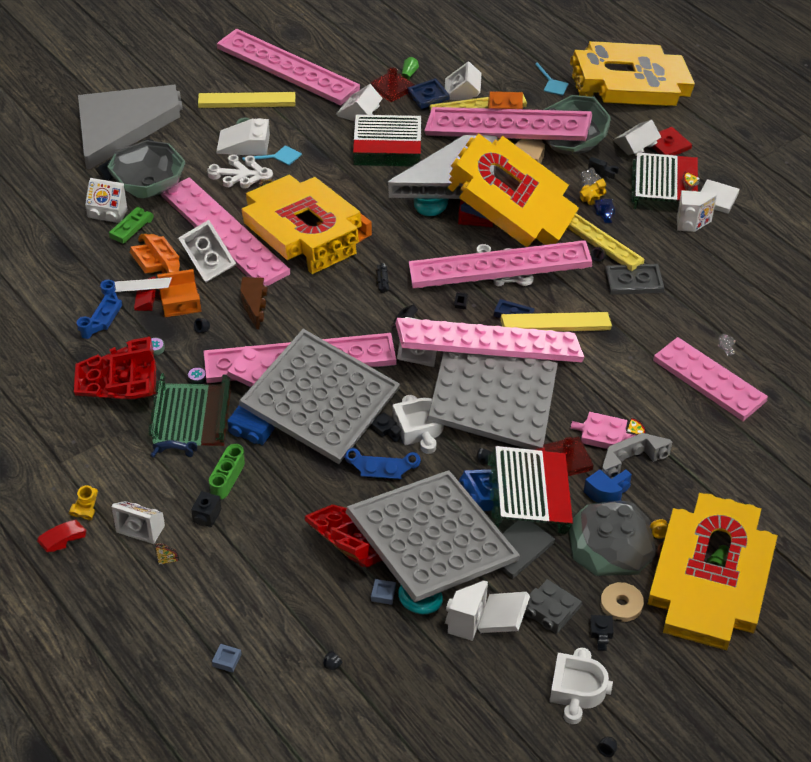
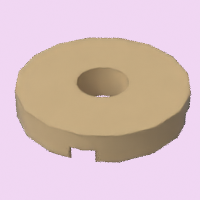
(624, 592)

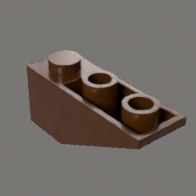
(253, 299)

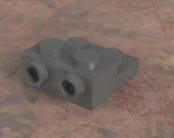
(552, 606)

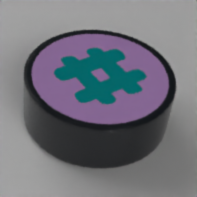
(196, 375)

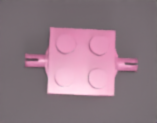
(602, 430)

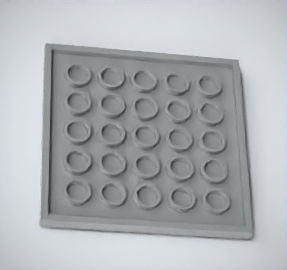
(320, 395)
(495, 397)
(432, 535)

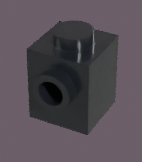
(206, 509)

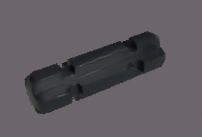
(382, 276)

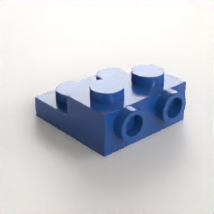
(478, 486)

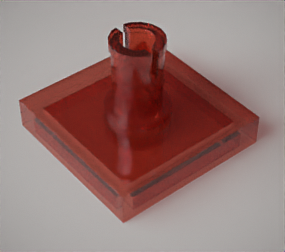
(392, 85)
(576, 454)

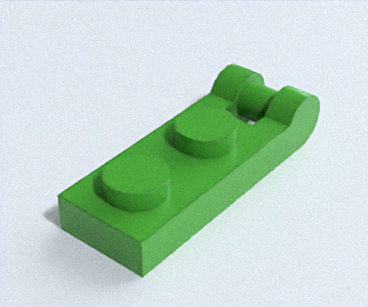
(130, 225)

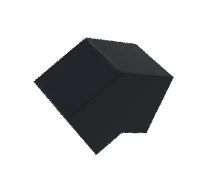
(461, 300)

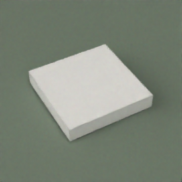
(725, 195)
(503, 612)

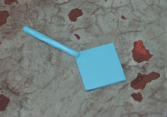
(553, 86)
(285, 155)

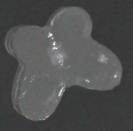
(589, 176)
(726, 344)

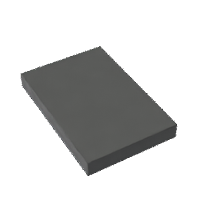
(642, 280)
(529, 542)

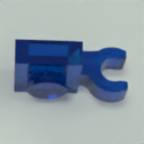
(605, 208)

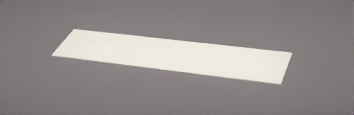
(145, 284)

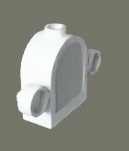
(412, 419)
(579, 683)

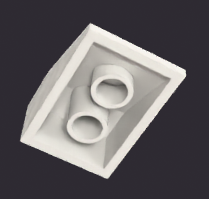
(245, 138)
(207, 251)

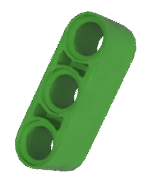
(227, 471)

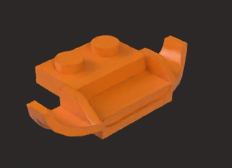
(155, 254)

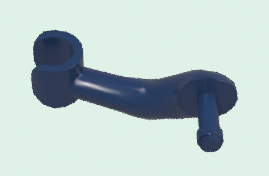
(161, 446)

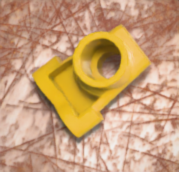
(593, 192)
(84, 503)

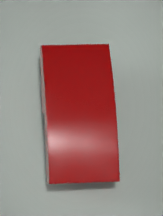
(59, 535)

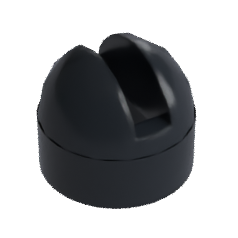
(596, 252)
(201, 325)
(483, 454)
(332, 661)
(607, 746)

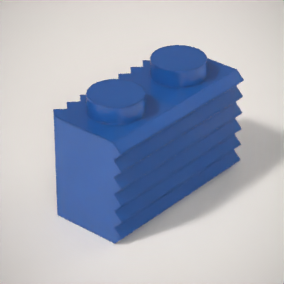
(249, 426)

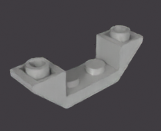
(654, 446)

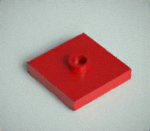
(671, 143)

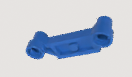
(104, 313)
(381, 466)

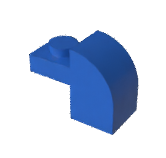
(604, 489)

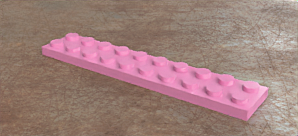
(288, 66)
(509, 123)
(245, 249)
(500, 264)
(488, 340)
(370, 349)

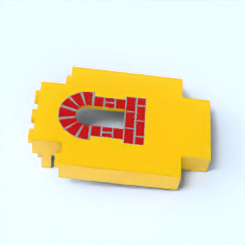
(530, 211)
(273, 217)
(707, 598)

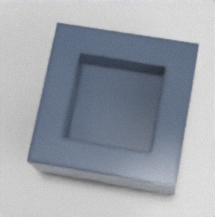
(383, 591)
(226, 658)

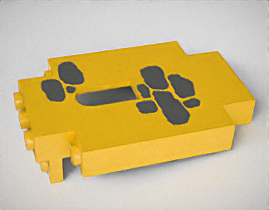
(655, 78)

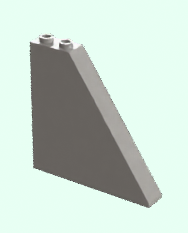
(123, 118)
(431, 175)

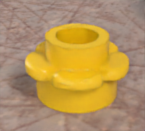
(659, 532)

